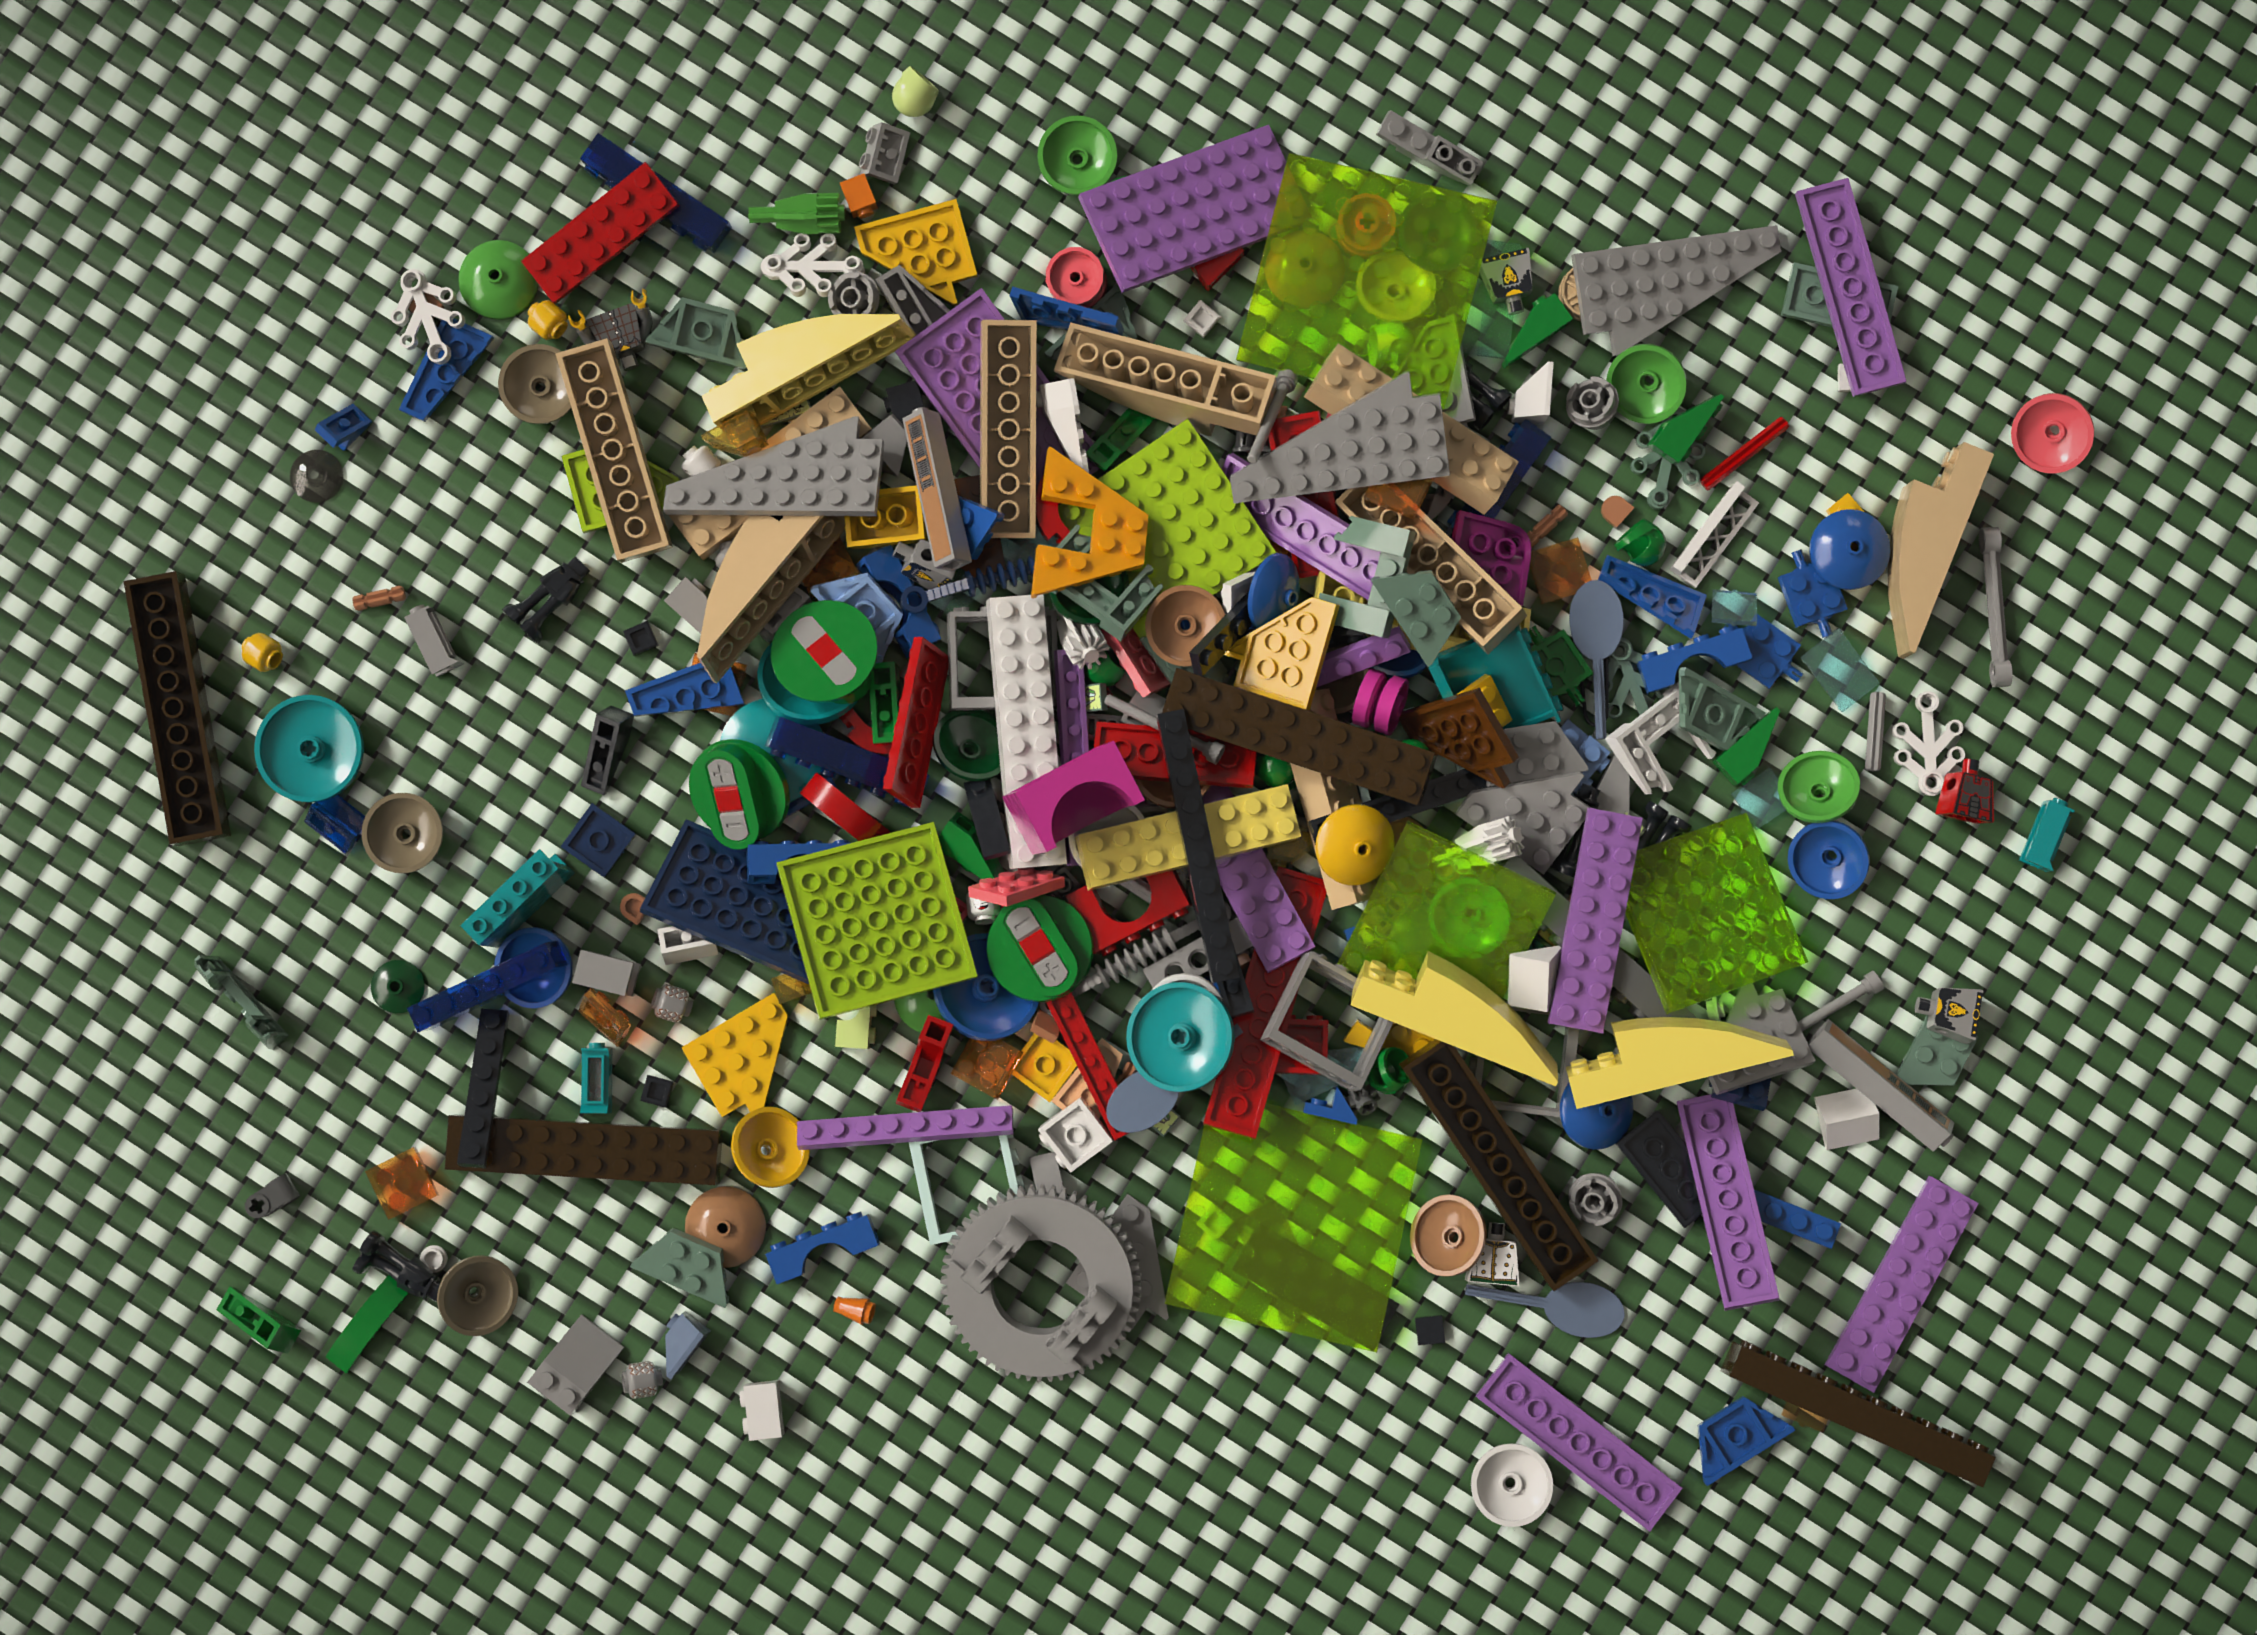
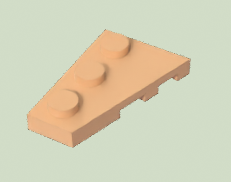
(1076, 1085)

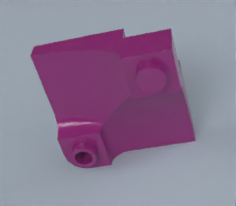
(1492, 548)

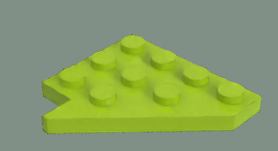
(585, 493)

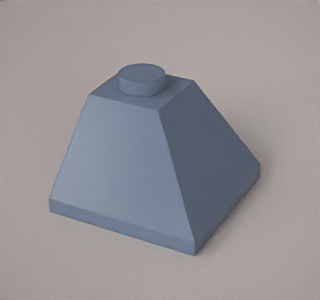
(682, 1341)

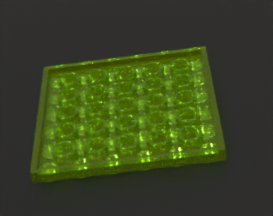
(1447, 904)
(1709, 914)

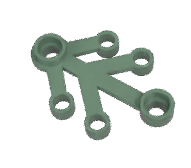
(1665, 467)
(1631, 680)

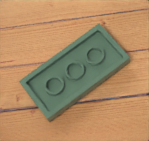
(1806, 300)

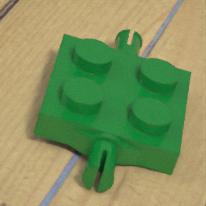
(1562, 663)

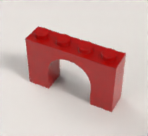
(1167, 900)

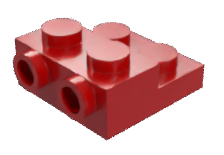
(1309, 1032)

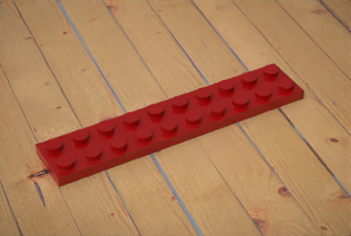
(1246, 1081)

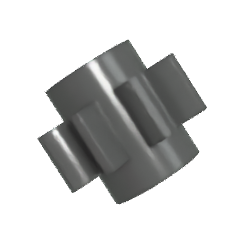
(1363, 1100)

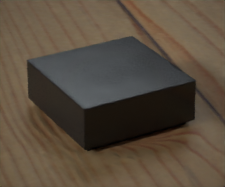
(640, 638)
(657, 1091)
(1429, 1330)

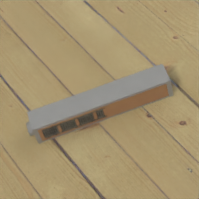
(936, 489)
(1881, 1086)

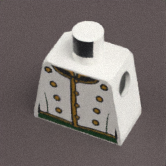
(1498, 1261)

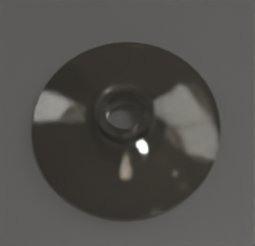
(328, 480)

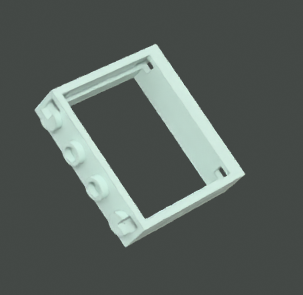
(1010, 1159)

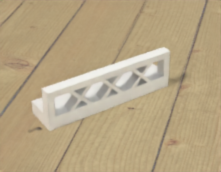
(1706, 529)

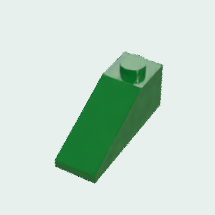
(1542, 323)
(884, 700)
(1748, 750)
(258, 1321)

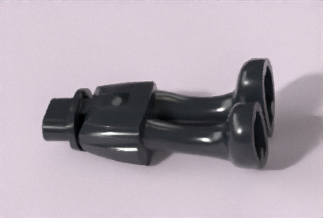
(1496, 398)
(560, 584)
(1656, 816)
(1568, 864)
(409, 1274)

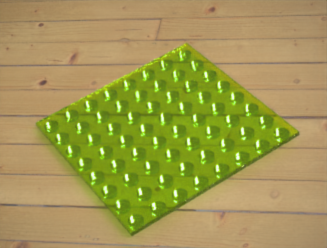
(1368, 268)
(1296, 1226)

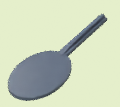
(1596, 631)
(1139, 1104)
(1573, 1308)

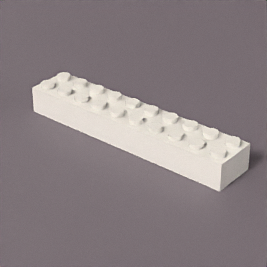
(1022, 709)

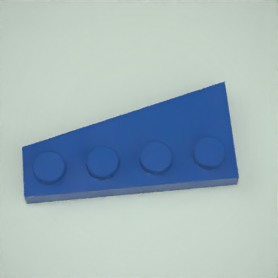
(1060, 313)
(436, 381)
(1661, 597)
(684, 691)

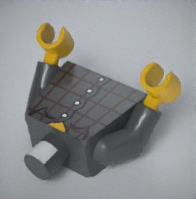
(624, 327)

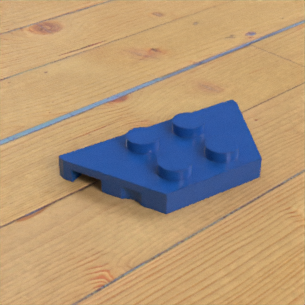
(978, 524)
(1737, 1436)

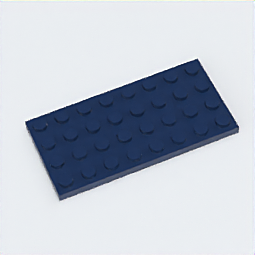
(709, 896)

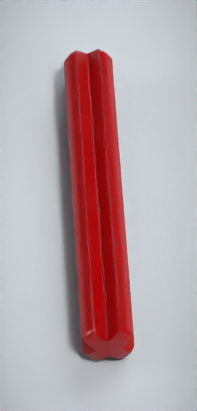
(1744, 453)

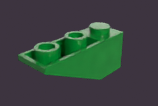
(1678, 433)
(962, 844)

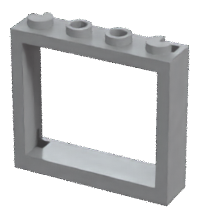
(963, 615)
(1568, 1055)
(1307, 1056)

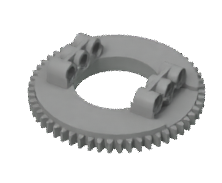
(989, 1244)

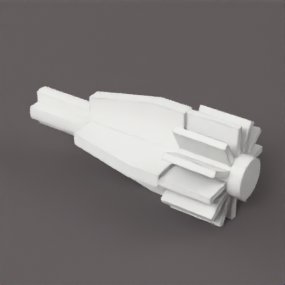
(1081, 642)
(1494, 840)

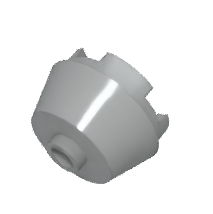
(854, 294)
(1592, 403)
(1595, 1198)

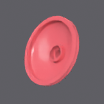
(2042, 448)

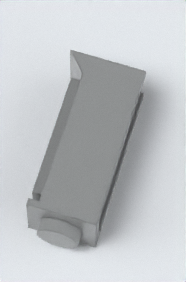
(432, 640)

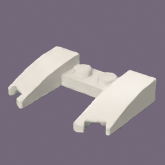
(1633, 739)

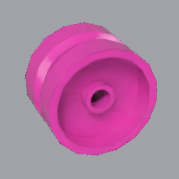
(1380, 702)

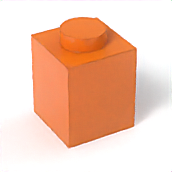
(859, 196)

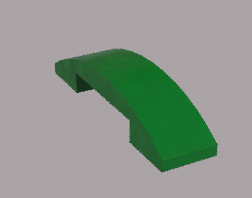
(1118, 438)
(366, 1324)

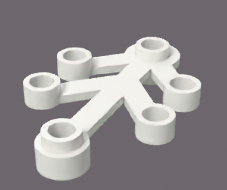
(808, 265)
(424, 313)
(1929, 748)

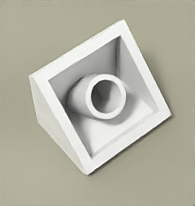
(1533, 978)
(1847, 1118)

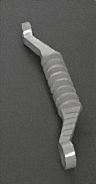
(1139, 955)

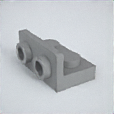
(884, 152)

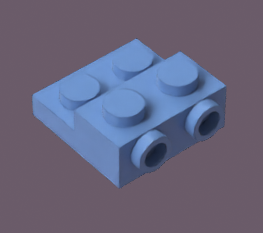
(1589, 749)

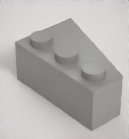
(910, 299)

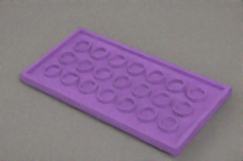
(1187, 208)
(947, 369)

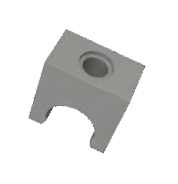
(606, 973)

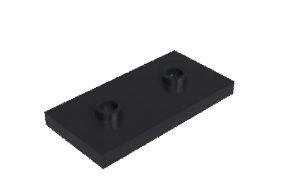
(1664, 1165)

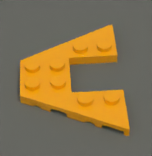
(1116, 533)

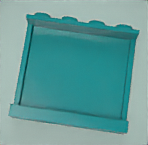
(1513, 670)
(517, 899)

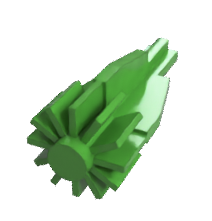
(803, 213)

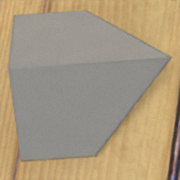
(895, 441)

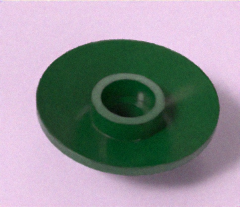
(411, 986)

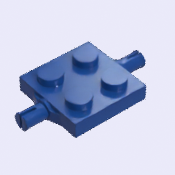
(1809, 596)
(1770, 653)

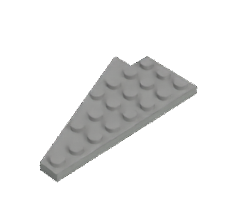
(1651, 284)
(1368, 443)
(807, 476)

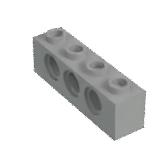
(1182, 957)

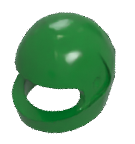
(1643, 543)
(1107, 672)
(1274, 771)
(1386, 1072)

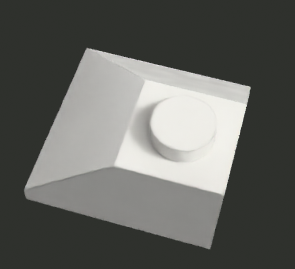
(1533, 398)

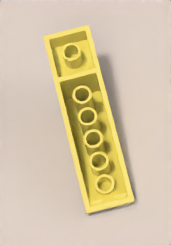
(802, 361)
(1455, 1010)
(1668, 1053)

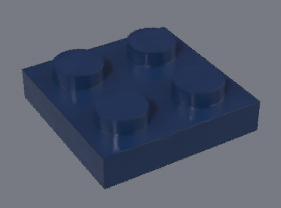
(598, 840)

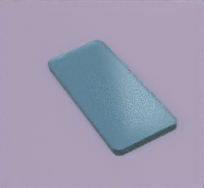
(1489, 324)

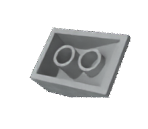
(575, 1365)

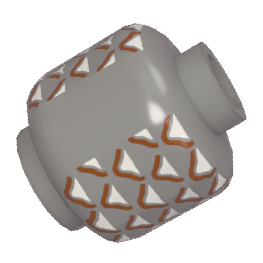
(671, 1003)
(641, 1380)

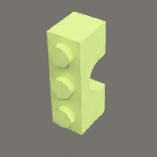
(857, 1031)

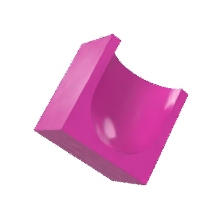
(1072, 797)

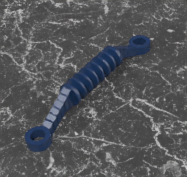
(970, 584)

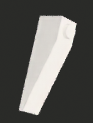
(1061, 411)

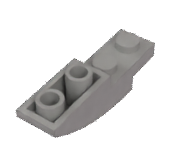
(1429, 150)

